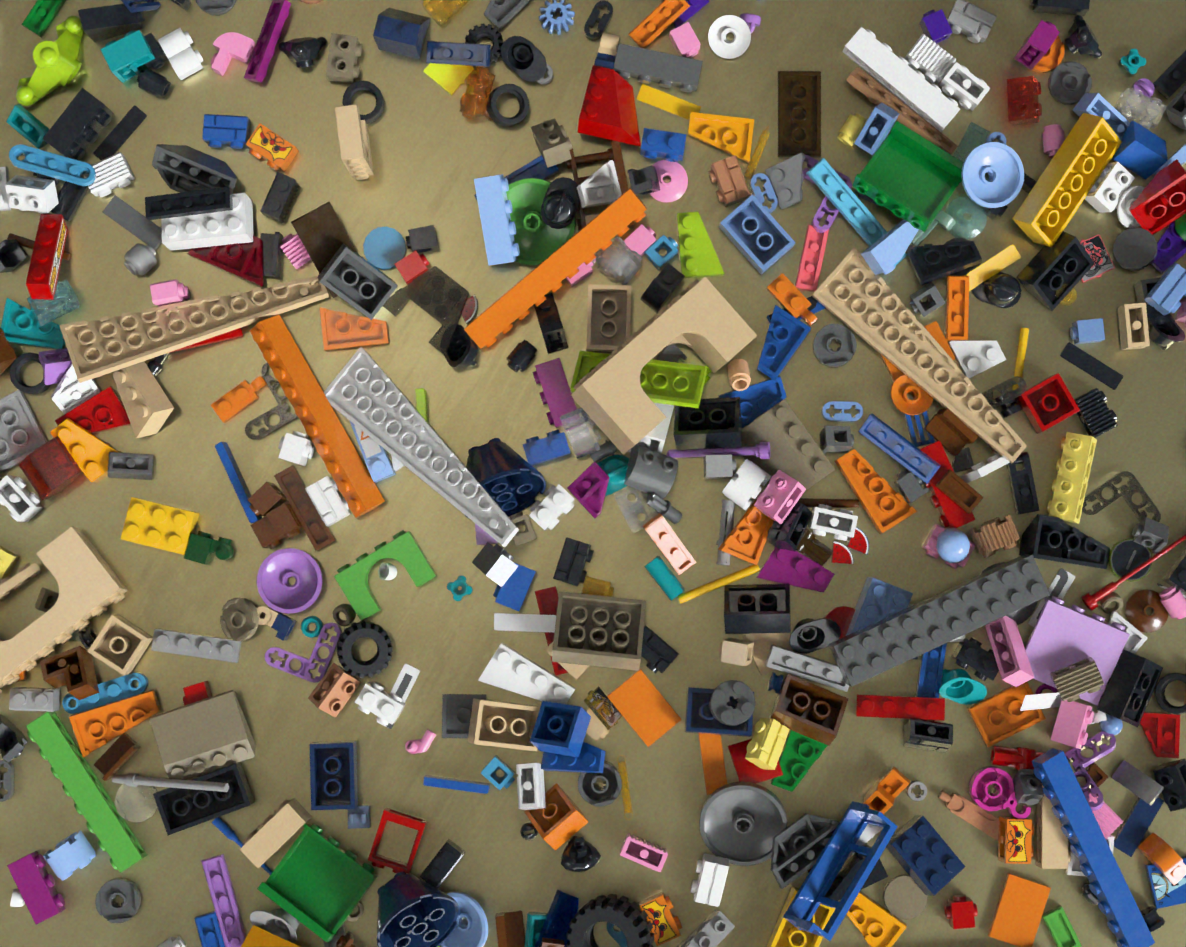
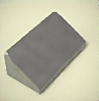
(130, 466)

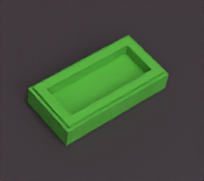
(1061, 928)

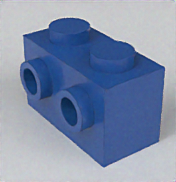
(663, 145)
(547, 448)

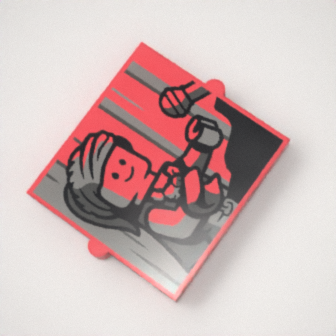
(1100, 256)

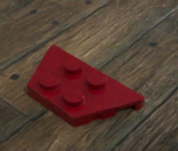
(238, 259)

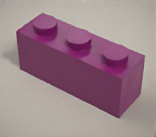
(1037, 44)
(555, 390)
(37, 887)

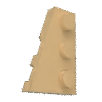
(25, 574)

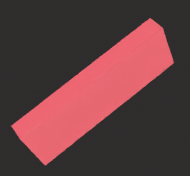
(811, 259)

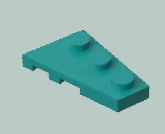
(23, 328)

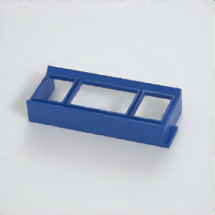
(829, 864)

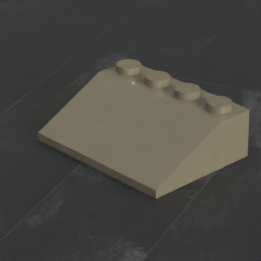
(790, 446)
(599, 631)
(203, 736)

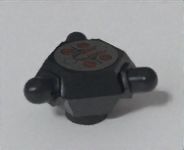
(1082, 39)
(303, 50)

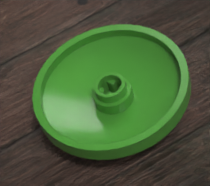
(532, 234)

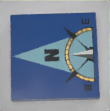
(1164, 892)

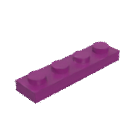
(267, 40)

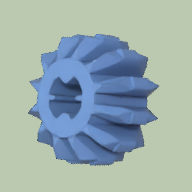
(561, 22)

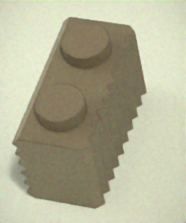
(1077, 679)

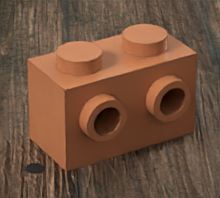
(335, 690)

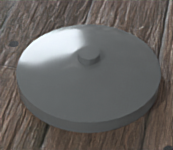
(741, 822)

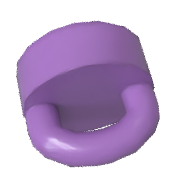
(752, 20)
(1145, 86)

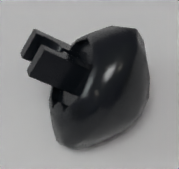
(579, 855)

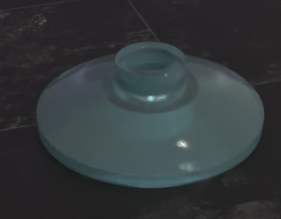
(966, 228)

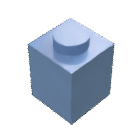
(1087, 331)

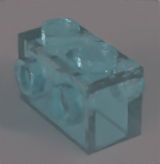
(49, 310)

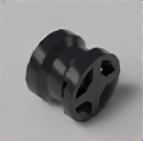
(1152, 918)

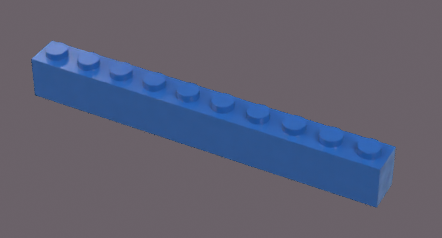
(1091, 849)

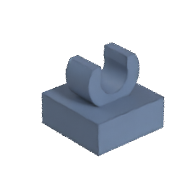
(359, 817)

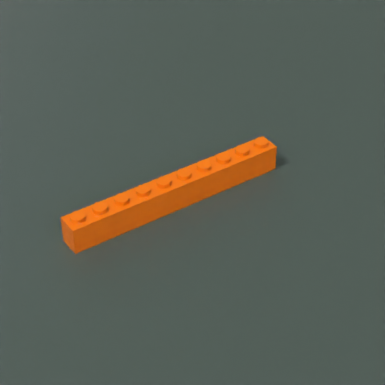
(555, 268)
(317, 415)

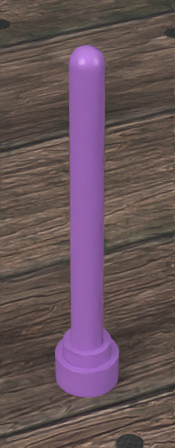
(760, 450)

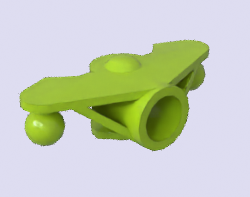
(54, 63)

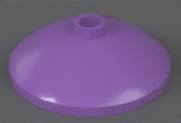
(274, 577)

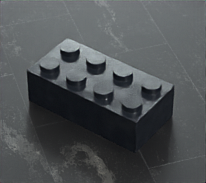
(191, 807)

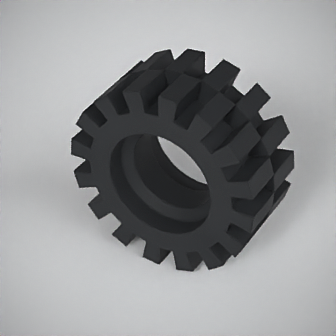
(489, 32)

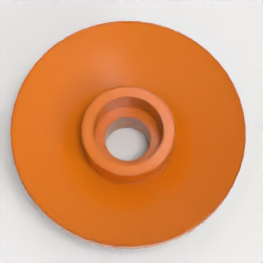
(921, 399)

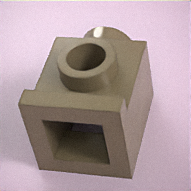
(528, 534)

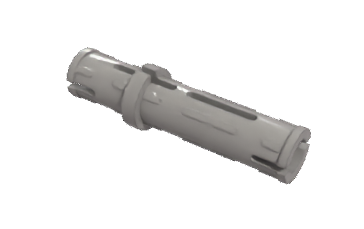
(727, 507)

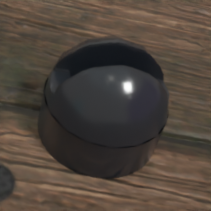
(526, 827)

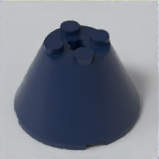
(505, 476)
(414, 913)

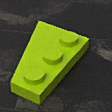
(695, 247)

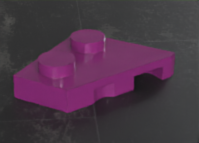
(591, 489)

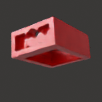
(403, 819)

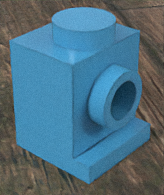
(653, 255)
(489, 773)

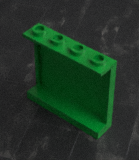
(910, 177)
(319, 882)

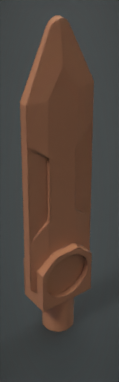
(971, 813)

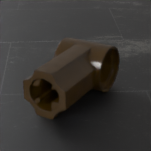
(814, 548)

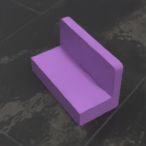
(54, 365)

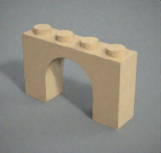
(354, 141)

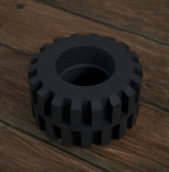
(369, 667)

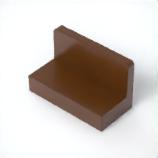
(950, 431)
(116, 756)
(510, 929)

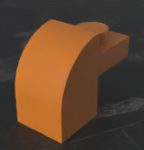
(885, 790)
(1164, 858)

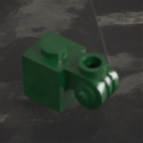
(202, 546)

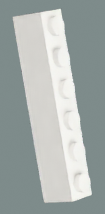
(901, 79)

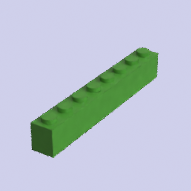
(86, 791)

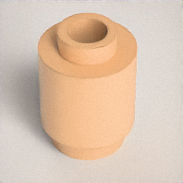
(739, 374)

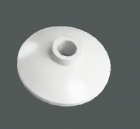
(718, 36)
(1127, 199)

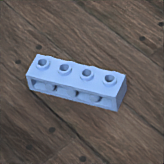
(496, 219)

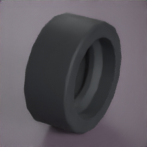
(365, 85)
(522, 99)
(15, 374)
(1160, 693)

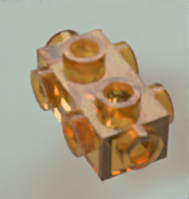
(477, 93)

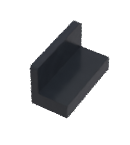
(272, 254)

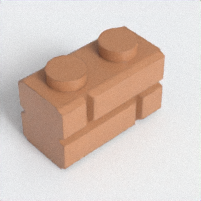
(729, 181)

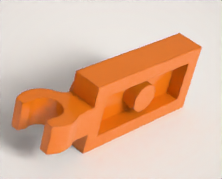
(791, 299)
(238, 398)

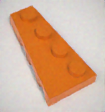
(874, 493)
(103, 723)

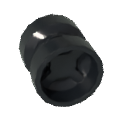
(1009, 410)

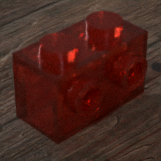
(1023, 100)

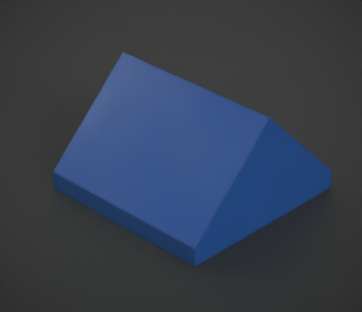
(1141, 151)

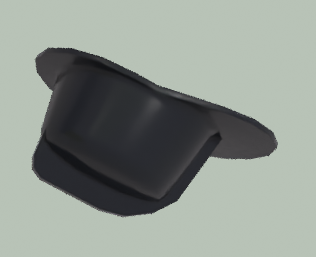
(524, 58)
(560, 203)
(999, 290)
(1163, 328)
(461, 349)
(814, 635)

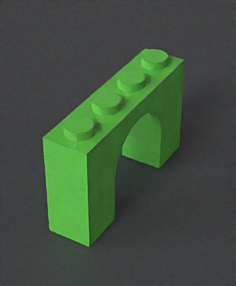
(354, 578)

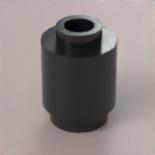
(153, 83)
(521, 356)

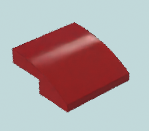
(748, 771)

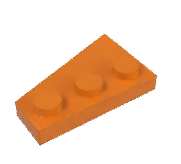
(351, 331)
(748, 536)

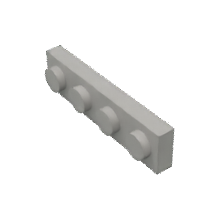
(196, 645)
(805, 667)

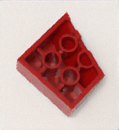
(609, 108)

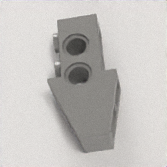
(710, 932)

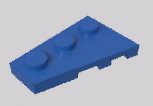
(781, 342)
(758, 398)
(590, 760)

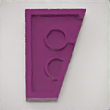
(796, 570)

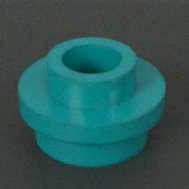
(305, 629)

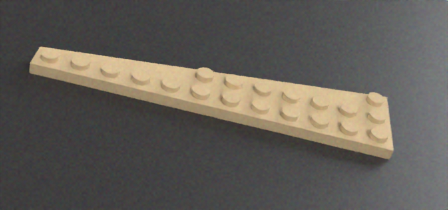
(890, 328)
(133, 338)

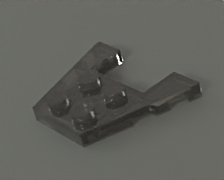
(438, 297)

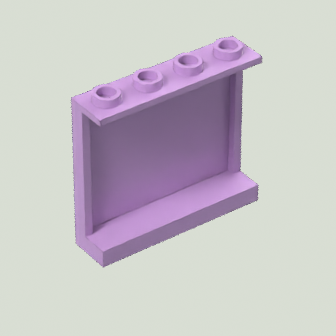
(1070, 635)

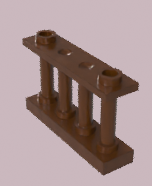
(614, 154)

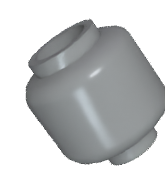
(140, 259)

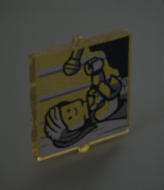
(603, 708)

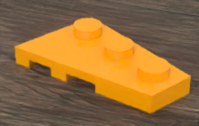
(723, 132)
(86, 449)
(875, 922)

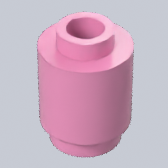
(1052, 139)
(1174, 602)

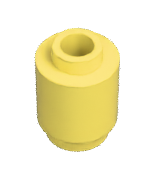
(851, 129)

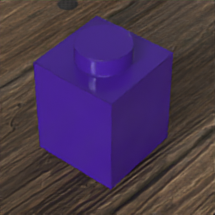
(935, 26)

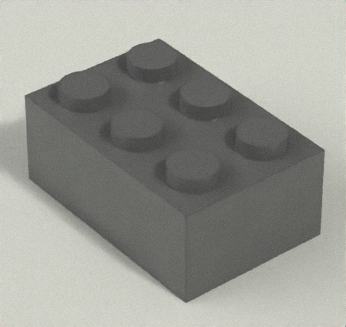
(357, 281)

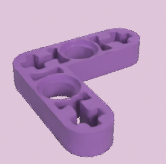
(819, 214)
(307, 664)
(1081, 762)

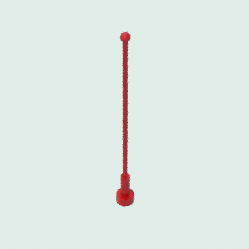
(1091, 600)

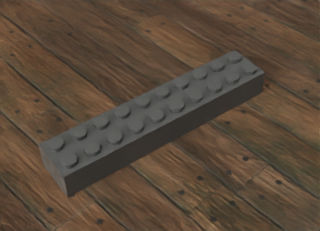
(939, 619)

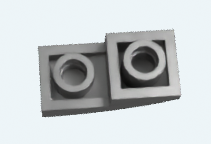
(1137, 782)

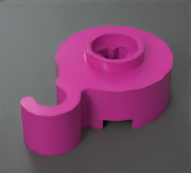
(1004, 795)

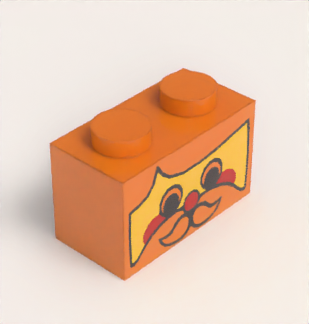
(272, 148)
(1015, 840)
(659, 913)

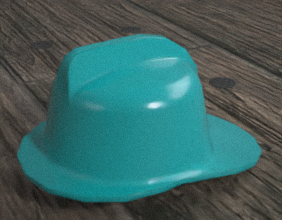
(616, 469)
(961, 688)

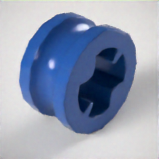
(775, 682)

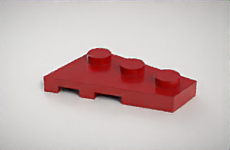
(99, 412)

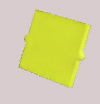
(448, 75)

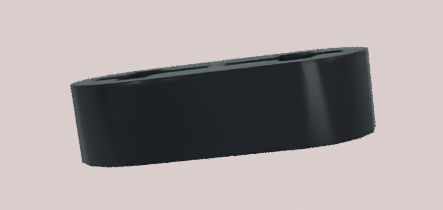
(594, 17)

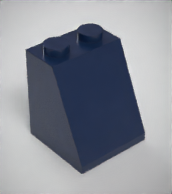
(401, 32)

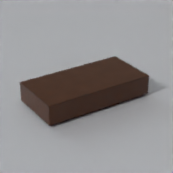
(959, 491)

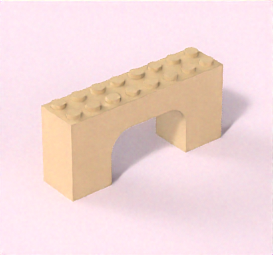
(613, 388)
(84, 592)

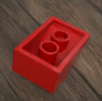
(1161, 199)

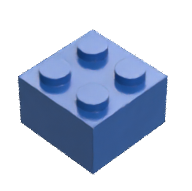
(560, 728)

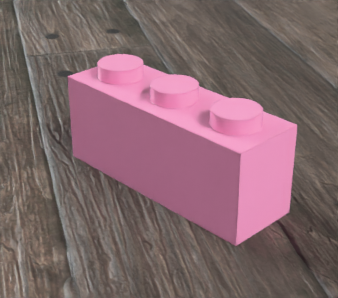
(1009, 651)

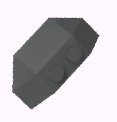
(191, 170)
(799, 847)

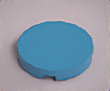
(384, 247)

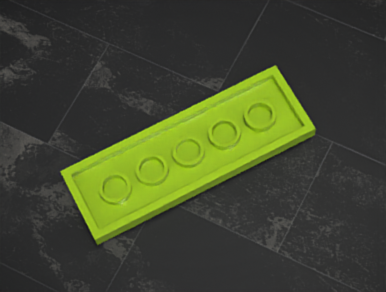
(661, 380)

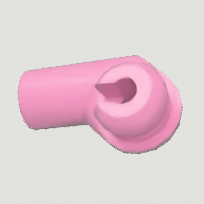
(420, 745)

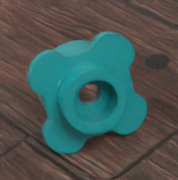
(1131, 67)
(453, 587)

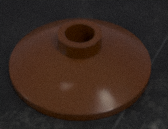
(1136, 611)

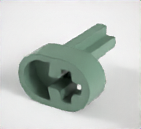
(941, 219)

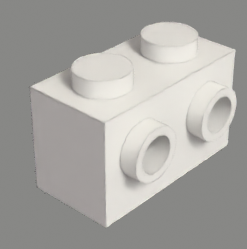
(964, 86)
(1109, 187)
(31, 194)
(296, 448)
(18, 499)
(547, 511)
(833, 522)
(380, 703)

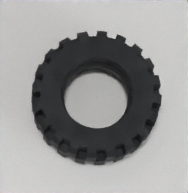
(611, 910)

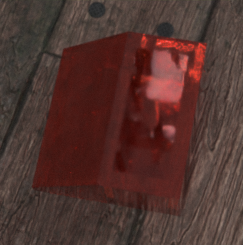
(50, 468)

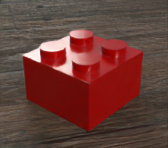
(1048, 403)

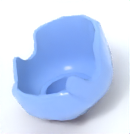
(953, 545)

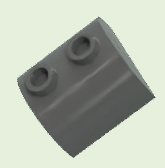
(650, 471)

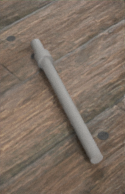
(134, 780)

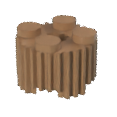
(995, 535)

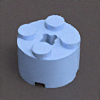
(70, 854)

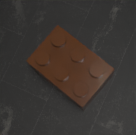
(809, 709)

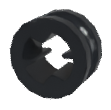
(87, 637)

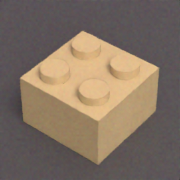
(120, 644)

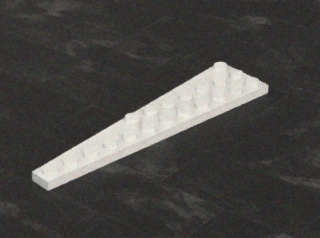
(384, 414)

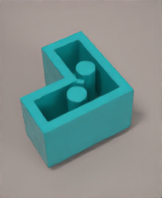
(127, 55)

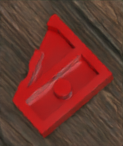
(1162, 733)

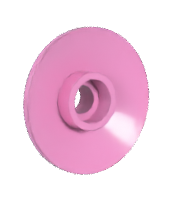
(676, 187)

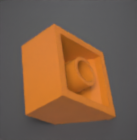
(559, 818)

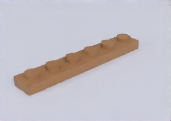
(878, 94)

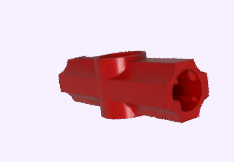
(1010, 757)

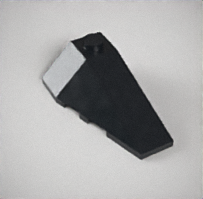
(1057, 541)

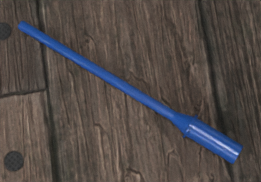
(230, 834)

